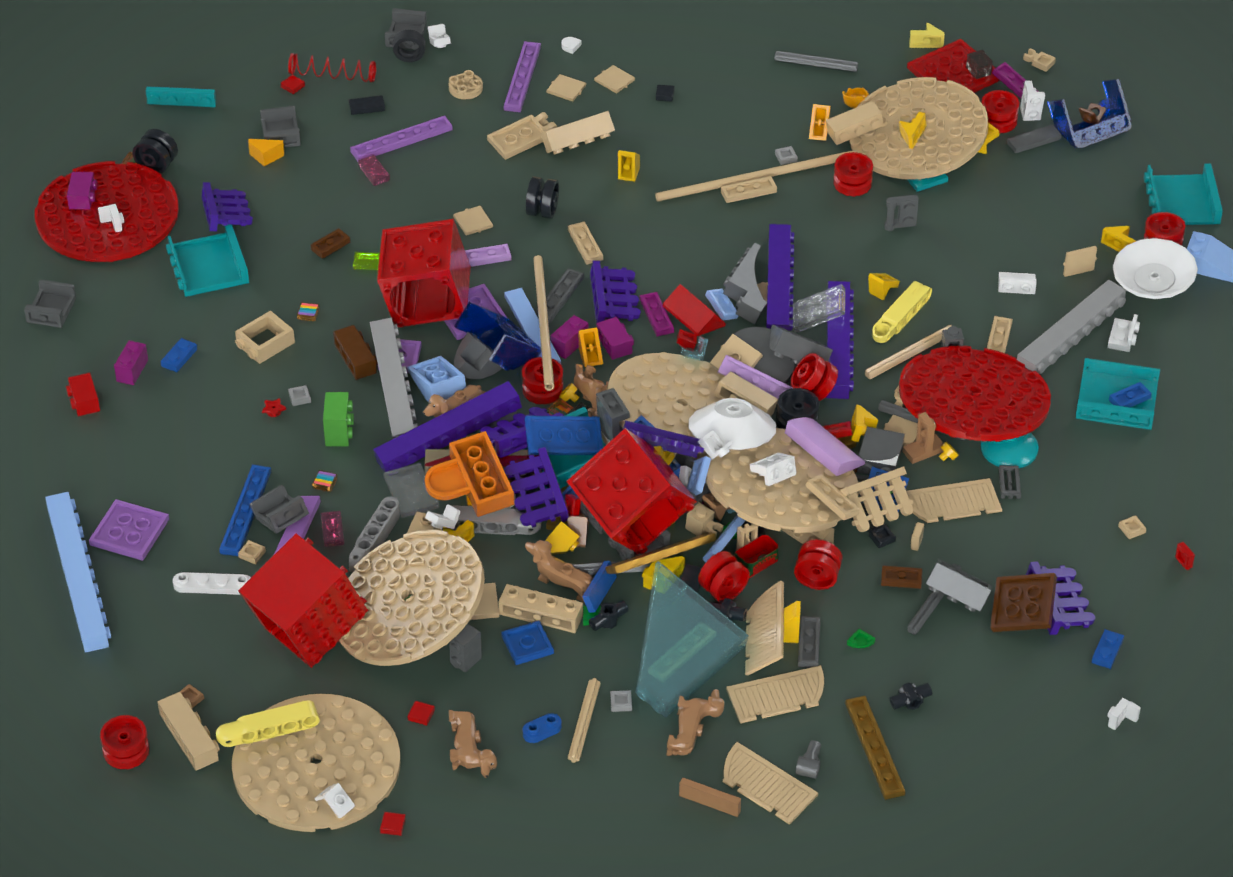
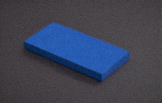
(563, 435)

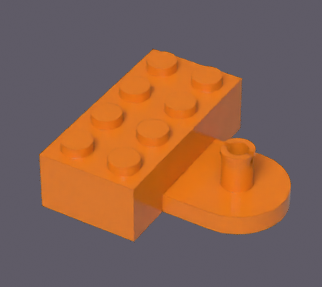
(473, 472)

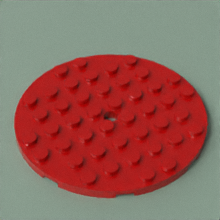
(138, 191)
(1004, 401)

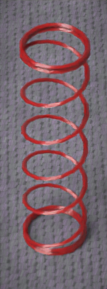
(291, 69)

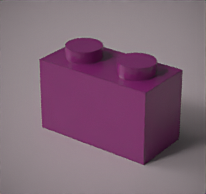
(81, 190)
(566, 338)
(615, 338)
(131, 362)

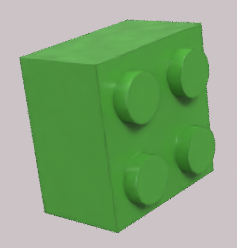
(338, 419)

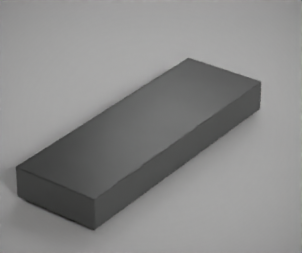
(1034, 138)
(809, 642)

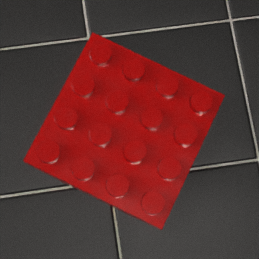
(950, 64)

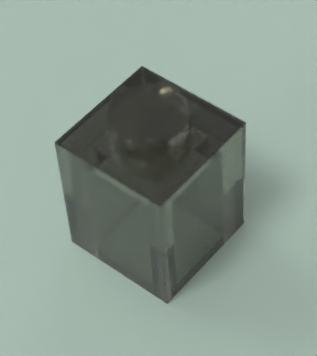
(979, 64)

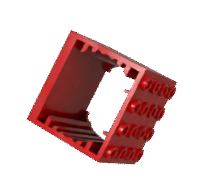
(423, 273)
(631, 491)
(304, 600)

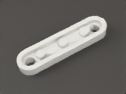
(209, 583)

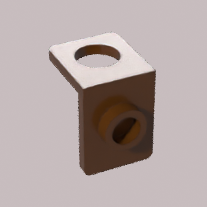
(1089, 116)

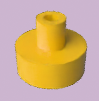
(569, 393)
(948, 451)

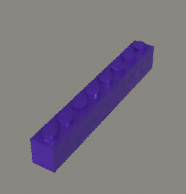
(779, 276)
(839, 341)
(448, 427)

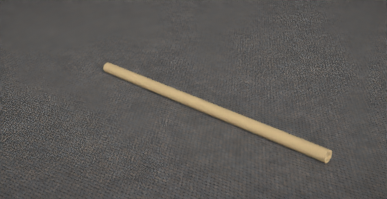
(780, 170)
(543, 323)

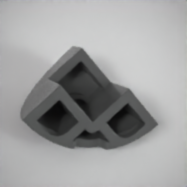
(473, 358)

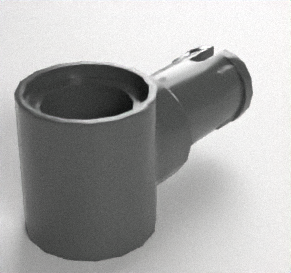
(809, 763)

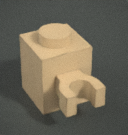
(700, 521)

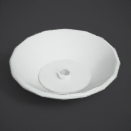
(1155, 268)
(735, 422)

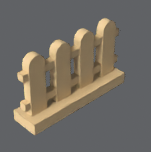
(884, 496)

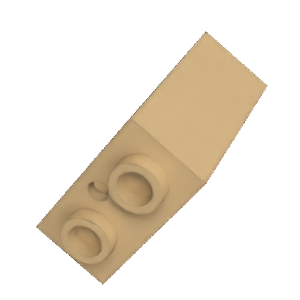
(282, 340)

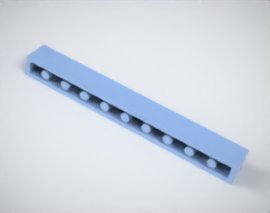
(77, 572)

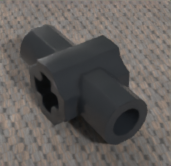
(730, 609)
(608, 615)
(910, 696)

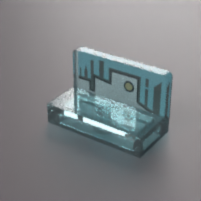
(697, 354)

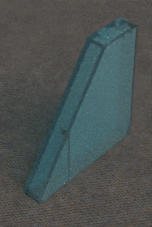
(682, 642)

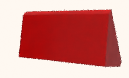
(692, 312)

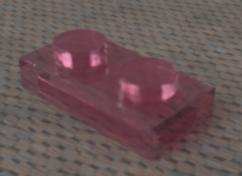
(373, 170)
(332, 528)

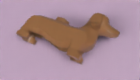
(589, 386)
(439, 406)
(557, 570)
(690, 717)
(466, 744)

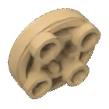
(465, 85)

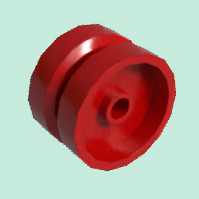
(1001, 109)
(853, 174)
(1166, 227)
(815, 375)
(533, 382)
(818, 564)
(723, 576)
(124, 742)

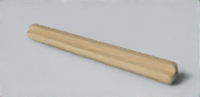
(584, 720)

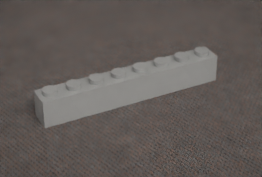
(1073, 327)
(392, 376)

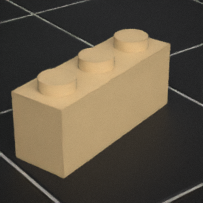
(854, 122)
(736, 387)

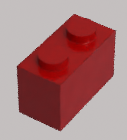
(83, 394)

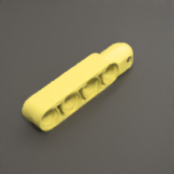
(901, 312)
(268, 724)

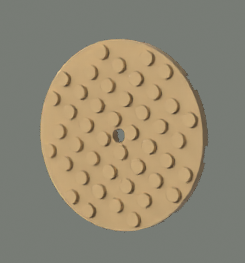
(952, 135)
(658, 381)
(783, 504)
(445, 591)
(354, 750)

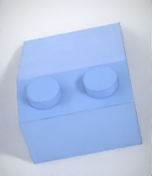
(1211, 256)
(437, 378)

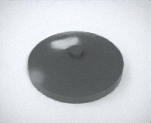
(769, 364)

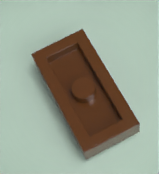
(330, 243)
(901, 577)

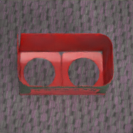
(756, 549)

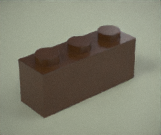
(355, 352)

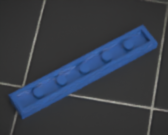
(243, 514)

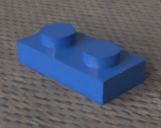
(179, 355)
(1130, 396)
(1107, 649)

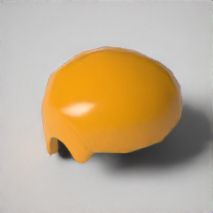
(854, 96)

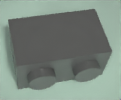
(465, 648)

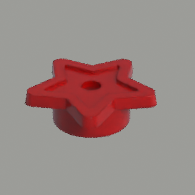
(273, 408)

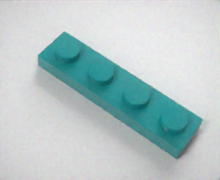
(181, 96)

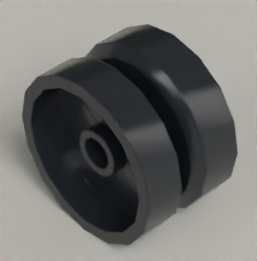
(155, 150)
(542, 197)
(796, 404)

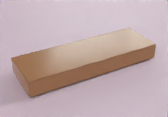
(710, 797)

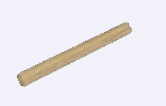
(905, 354)

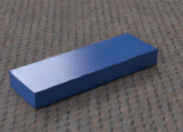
(598, 588)

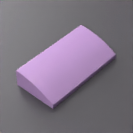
(822, 445)

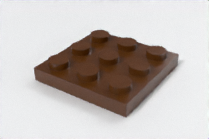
(1023, 602)

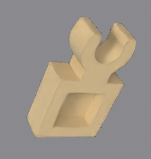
(1042, 60)

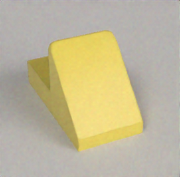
(928, 38)

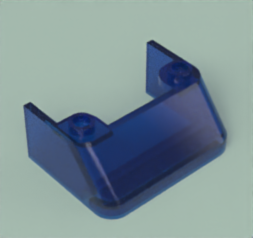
(1114, 121)
(510, 344)

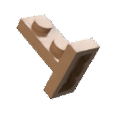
(926, 443)

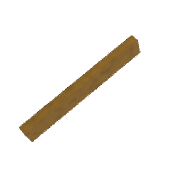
(661, 553)
(875, 747)

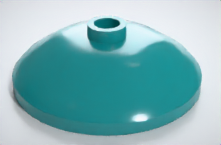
(1011, 452)

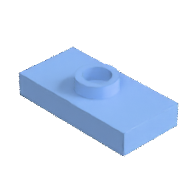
(721, 304)
(698, 475)

